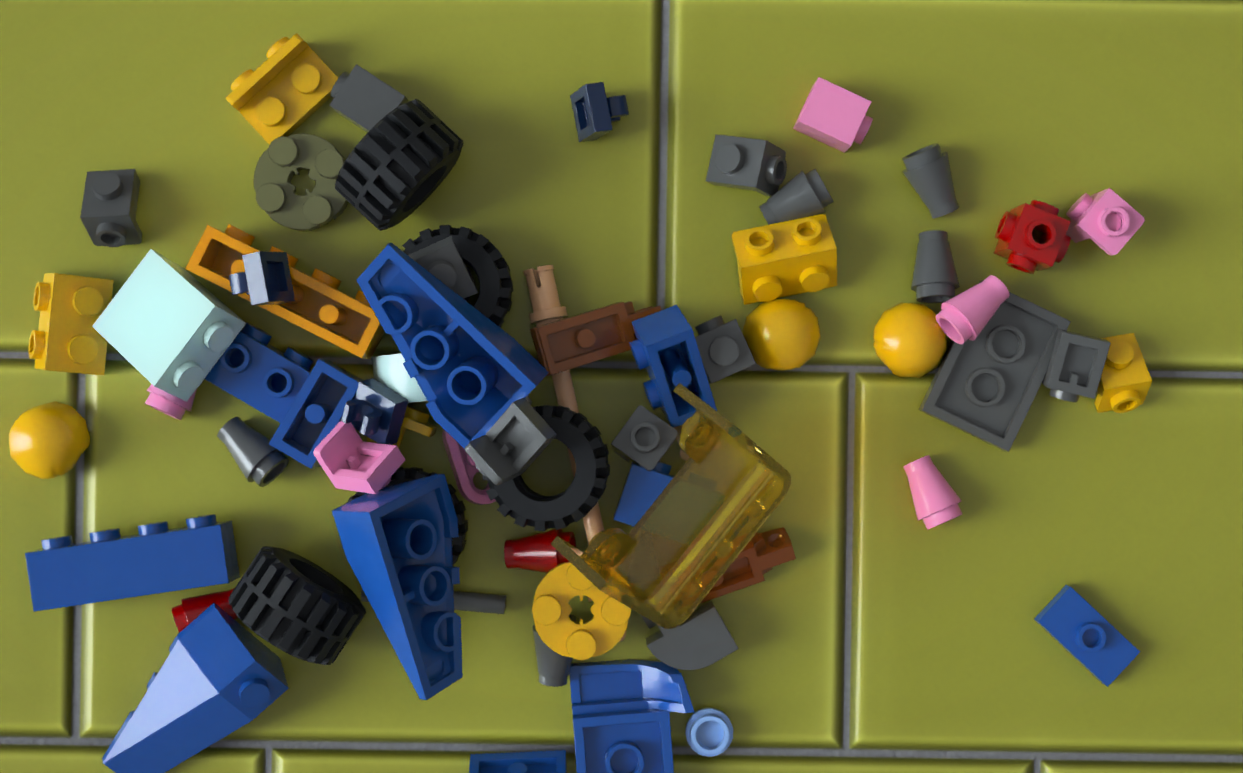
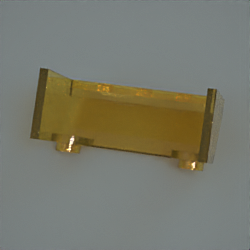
(692, 525)

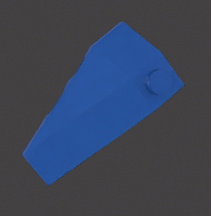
(451, 348)
(405, 566)
(203, 692)

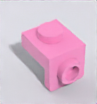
(1104, 220)
(356, 463)

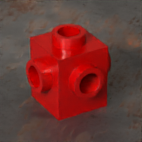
(1017, 241)

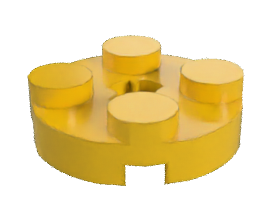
(566, 636)

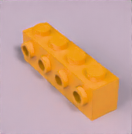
(317, 303)

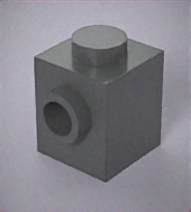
(722, 348)

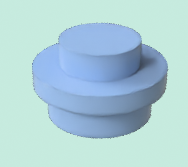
(709, 732)

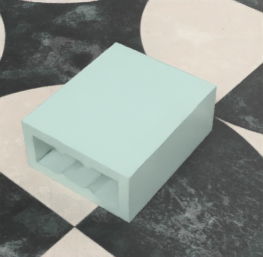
(168, 325)

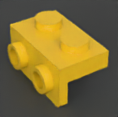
(785, 259)
(65, 330)

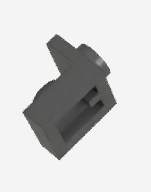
(1075, 365)
(644, 439)

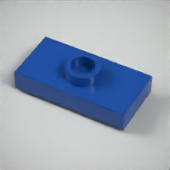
(1087, 635)

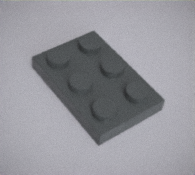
(994, 379)

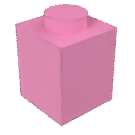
(834, 116)

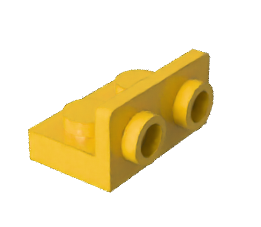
(283, 89)

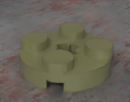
(278, 196)

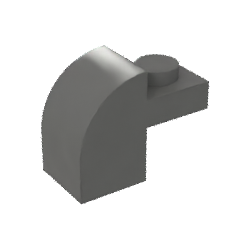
(695, 642)

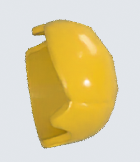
(782, 334)
(909, 340)
(48, 439)

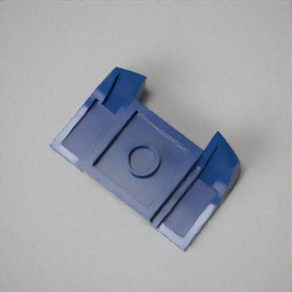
(625, 715)

